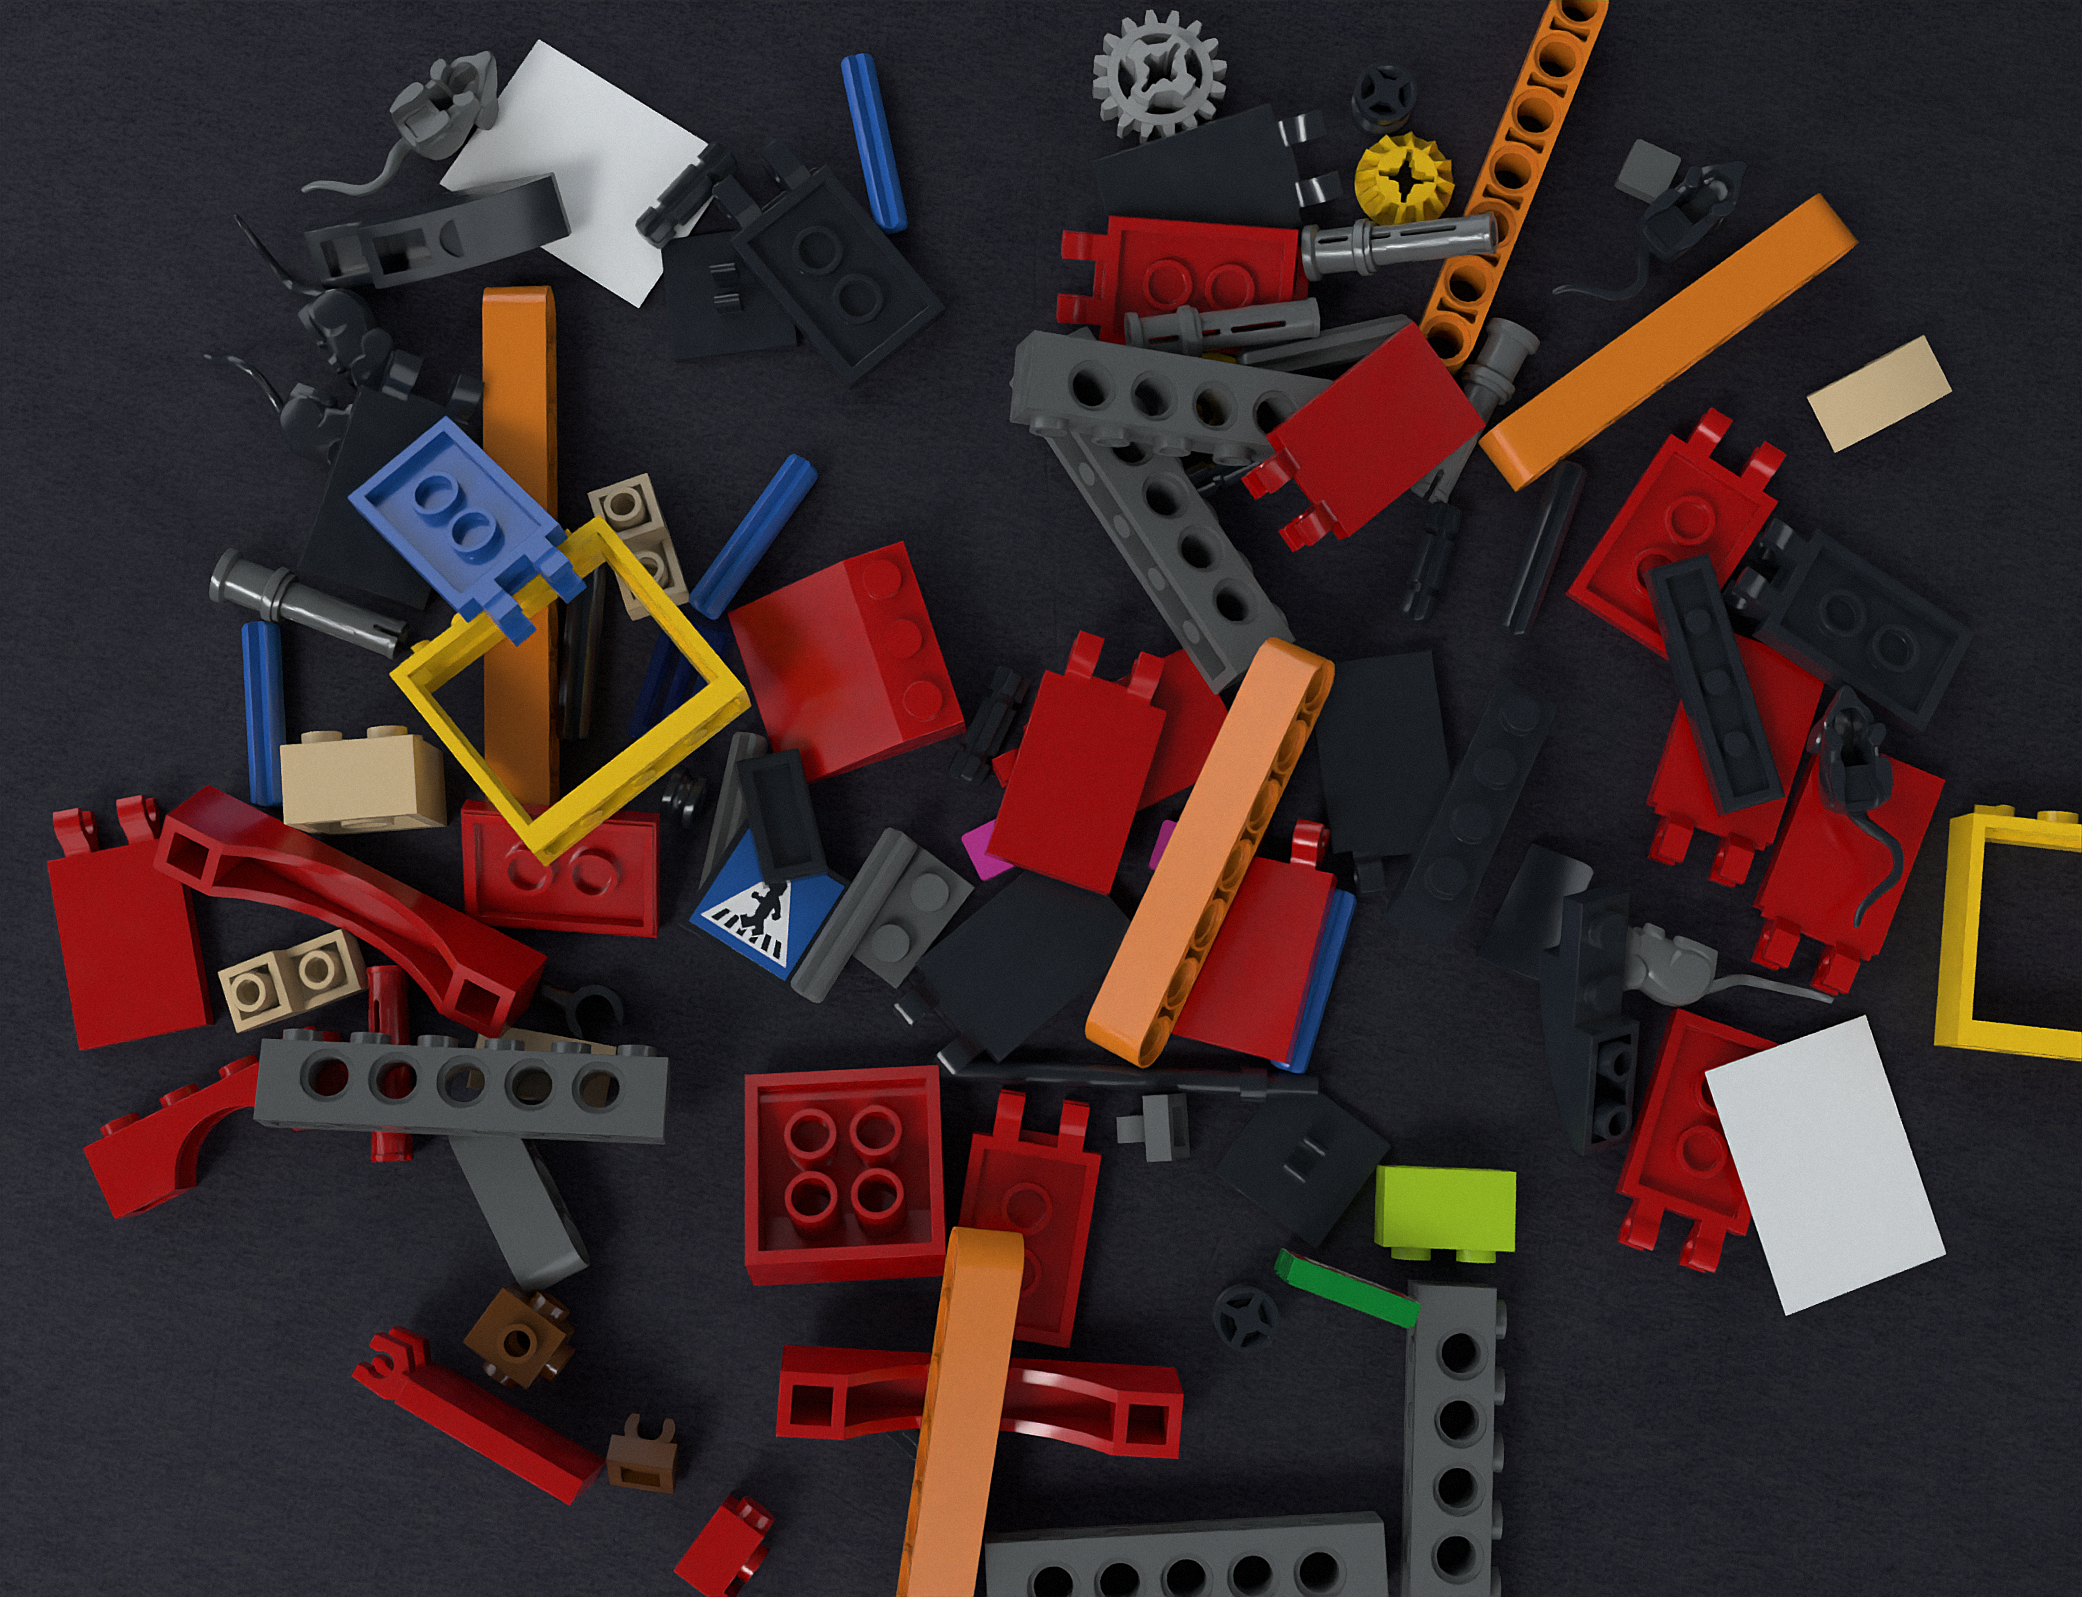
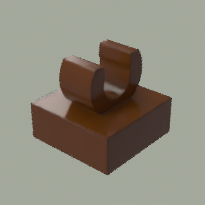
(643, 1462)

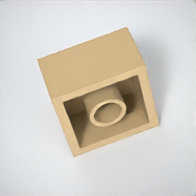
(363, 783)

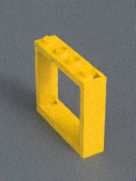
(633, 768)
(1960, 931)

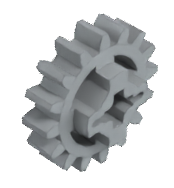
(1150, 53)

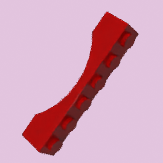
(249, 855)
(1084, 1403)

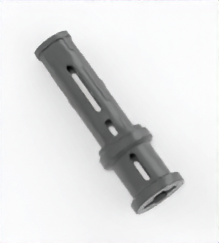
(1370, 246)
(1295, 320)
(1485, 386)
(281, 596)

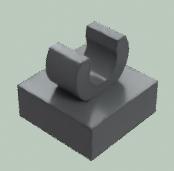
(1161, 1127)

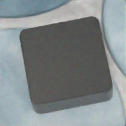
(1647, 171)

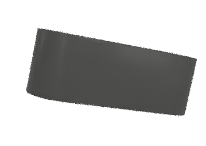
(522, 1209)

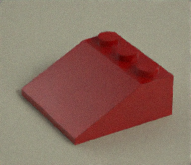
(848, 665)
(844, 1176)

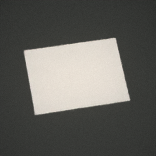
(606, 158)
(1825, 1164)

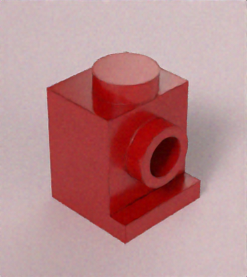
(727, 1548)

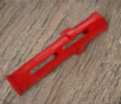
(390, 1016)

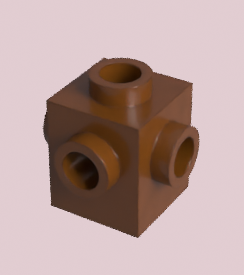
(500, 1339)

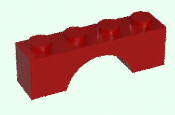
(156, 1156)

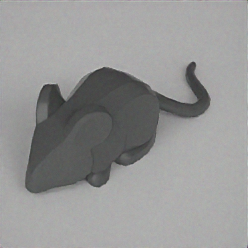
(435, 116)
(1684, 970)

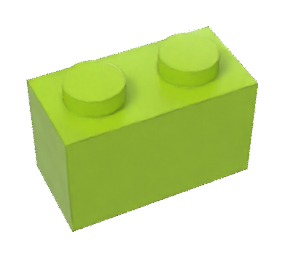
(1445, 1210)

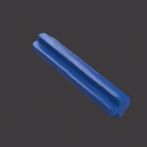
(874, 143)
(753, 536)
(264, 711)
(1328, 958)

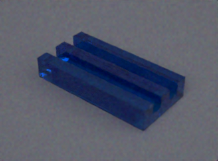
(662, 651)

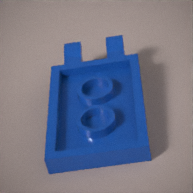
(467, 527)

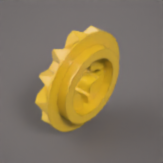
(1381, 196)

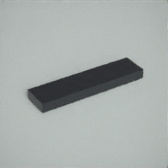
(1713, 684)

